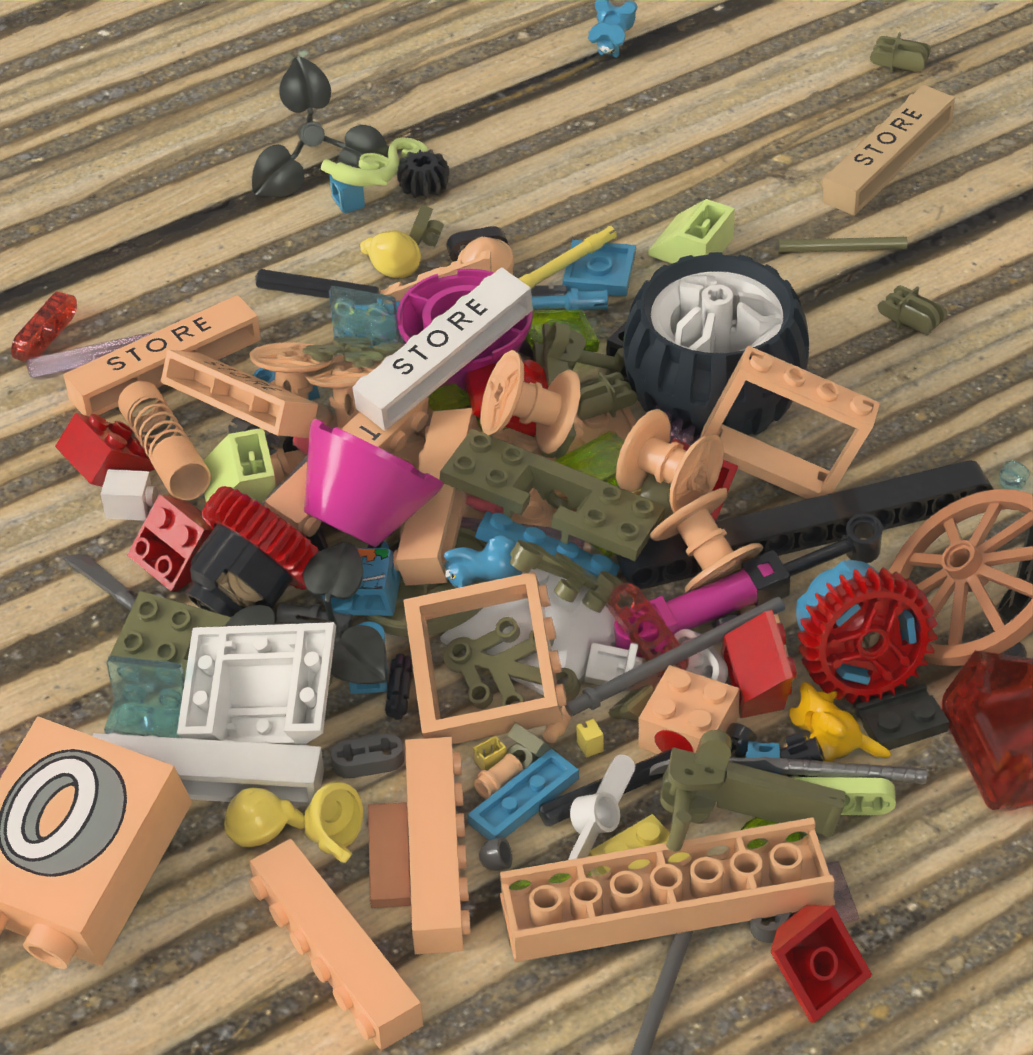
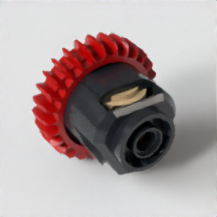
(246, 556)

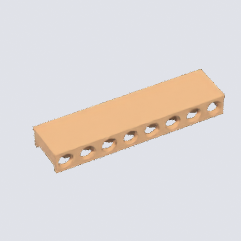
(664, 894)

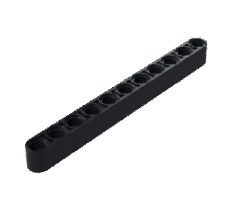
(815, 520)

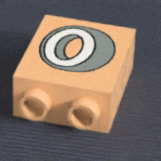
(80, 839)

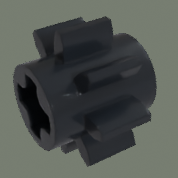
(802, 748)

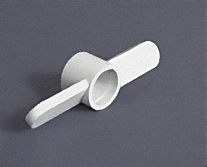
(600, 811)

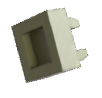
(424, 228)
(527, 744)

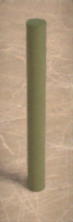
(842, 244)

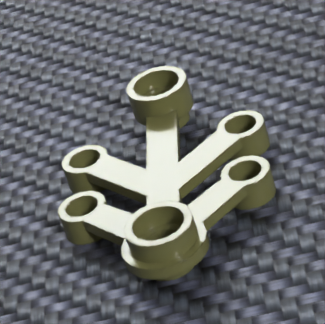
(532, 556)
(500, 665)

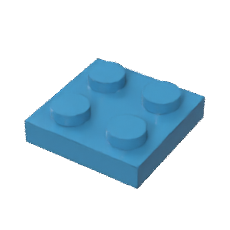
(602, 270)

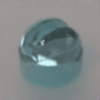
(1013, 475)

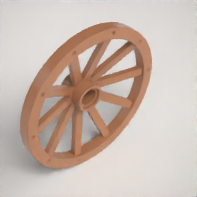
(969, 569)

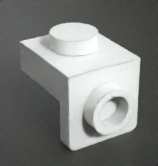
(610, 662)

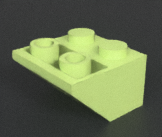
(696, 232)
(243, 464)

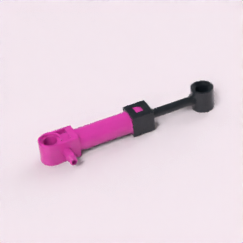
(756, 583)

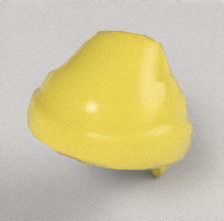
(392, 253)
(258, 817)
(334, 819)

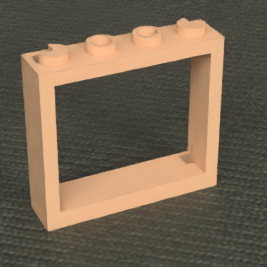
(806, 389)
(494, 720)

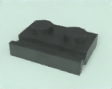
(902, 717)

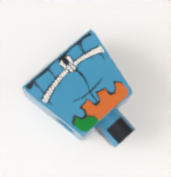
(379, 585)

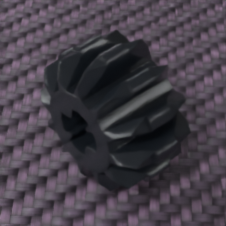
(423, 173)

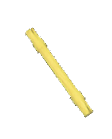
(588, 246)

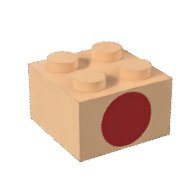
(684, 710)

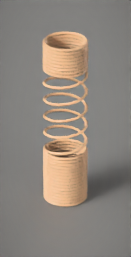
(174, 457)

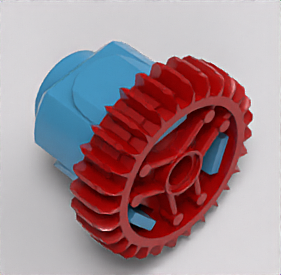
(863, 630)

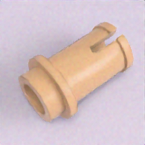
(497, 776)

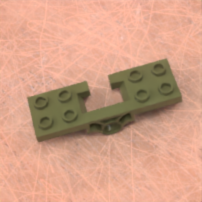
(507, 473)
(163, 629)

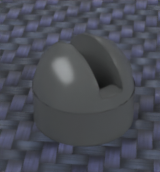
(496, 854)

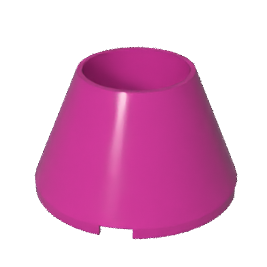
(436, 296)
(361, 485)

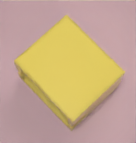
(590, 738)
(489, 753)

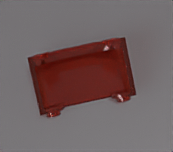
(993, 726)

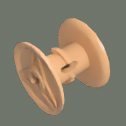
(289, 367)
(340, 377)
(549, 408)
(649, 452)
(705, 539)

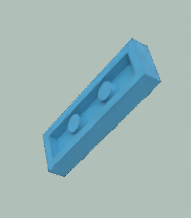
(523, 795)

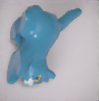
(612, 25)
(469, 566)

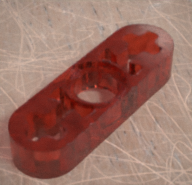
(44, 326)
(640, 602)

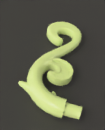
(369, 164)

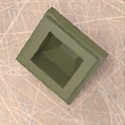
(632, 704)

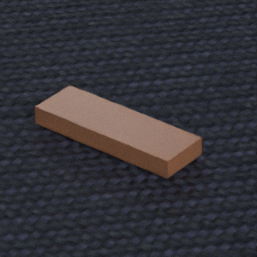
(389, 855)

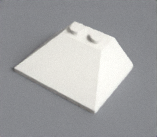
(573, 622)
(257, 683)

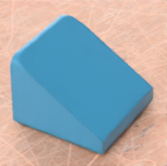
(347, 196)

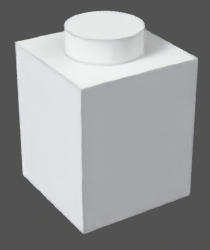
(127, 495)

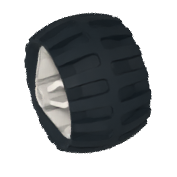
(694, 328)

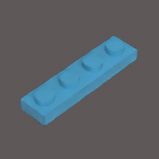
(500, 524)

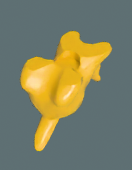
(833, 727)

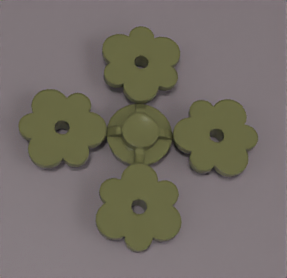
(354, 350)

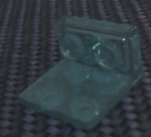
(364, 315)
(145, 697)

